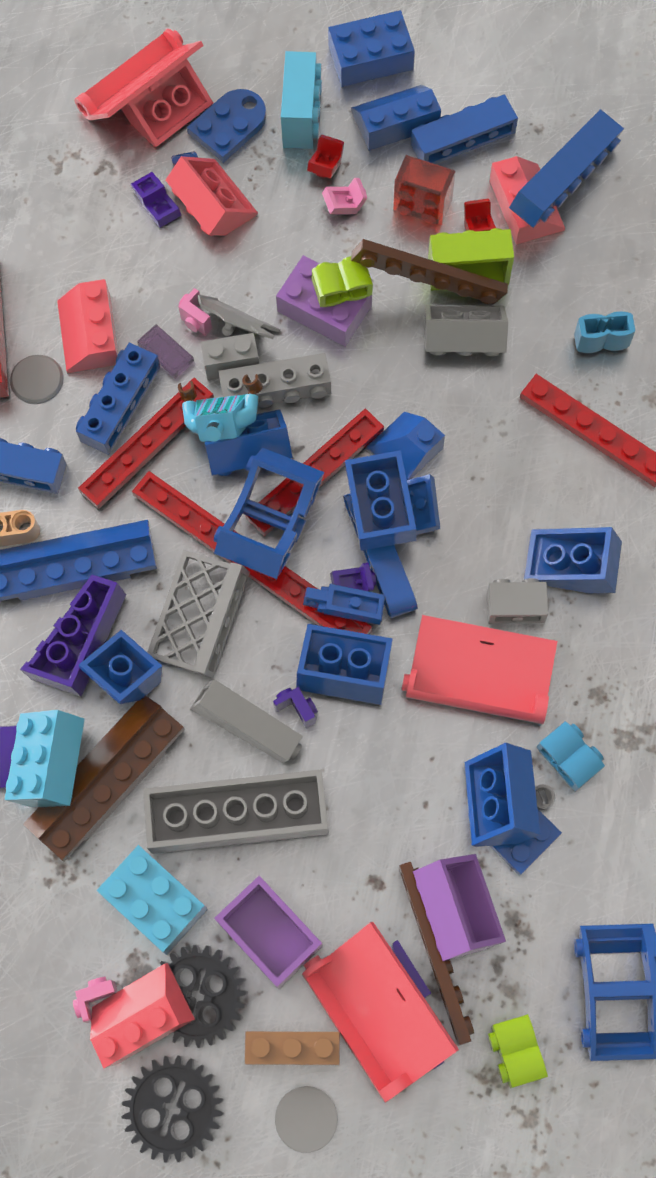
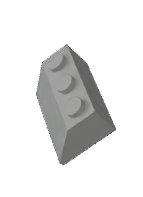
(466, 329)

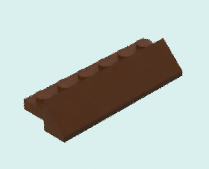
(107, 777)

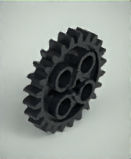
(224, 1002)
(198, 1119)

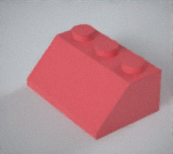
(169, 106)
(507, 180)
(210, 195)
(88, 327)
(138, 1016)

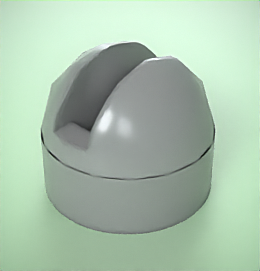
(549, 793)

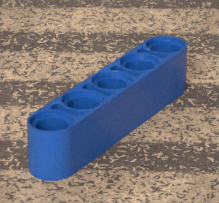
(389, 574)

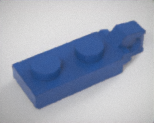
(346, 603)

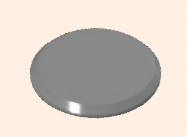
(36, 379)
(306, 1119)

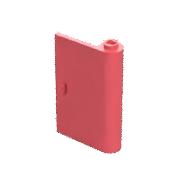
(135, 76)
(481, 669)
(379, 1012)

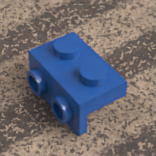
(424, 503)

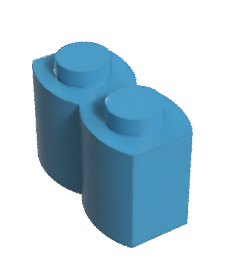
(607, 332)
(570, 755)

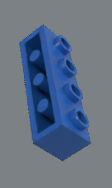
(118, 398)

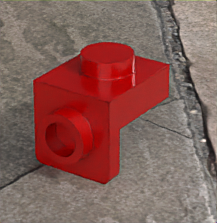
(327, 157)
(478, 215)

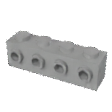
(281, 380)

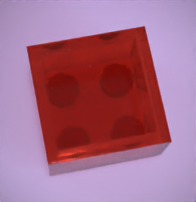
(423, 190)

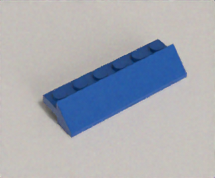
(70, 560)

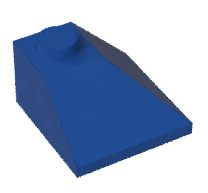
(414, 437)

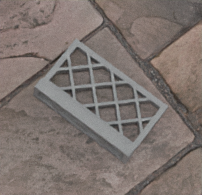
(221, 614)

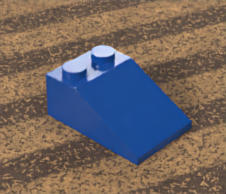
(575, 558)

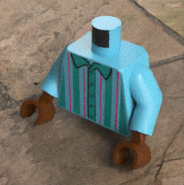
(222, 416)

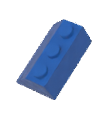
(395, 115)
(233, 454)
(344, 664)
(502, 796)

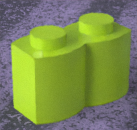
(341, 282)
(518, 1051)

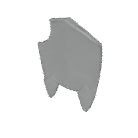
(235, 318)

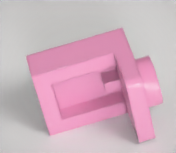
(345, 199)
(193, 316)
(98, 989)

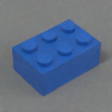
(371, 48)
(381, 500)

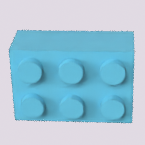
(300, 100)
(44, 759)
(152, 900)

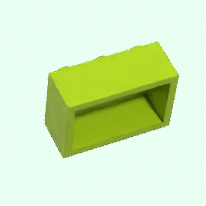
(478, 252)

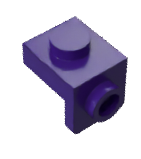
(356, 578)
(304, 707)

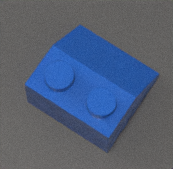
(123, 669)

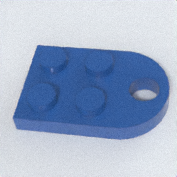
(228, 124)
(522, 855)

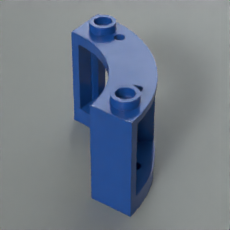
(253, 553)
(618, 939)

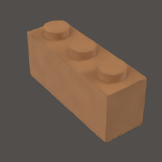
(292, 1048)

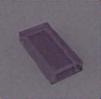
(170, 353)

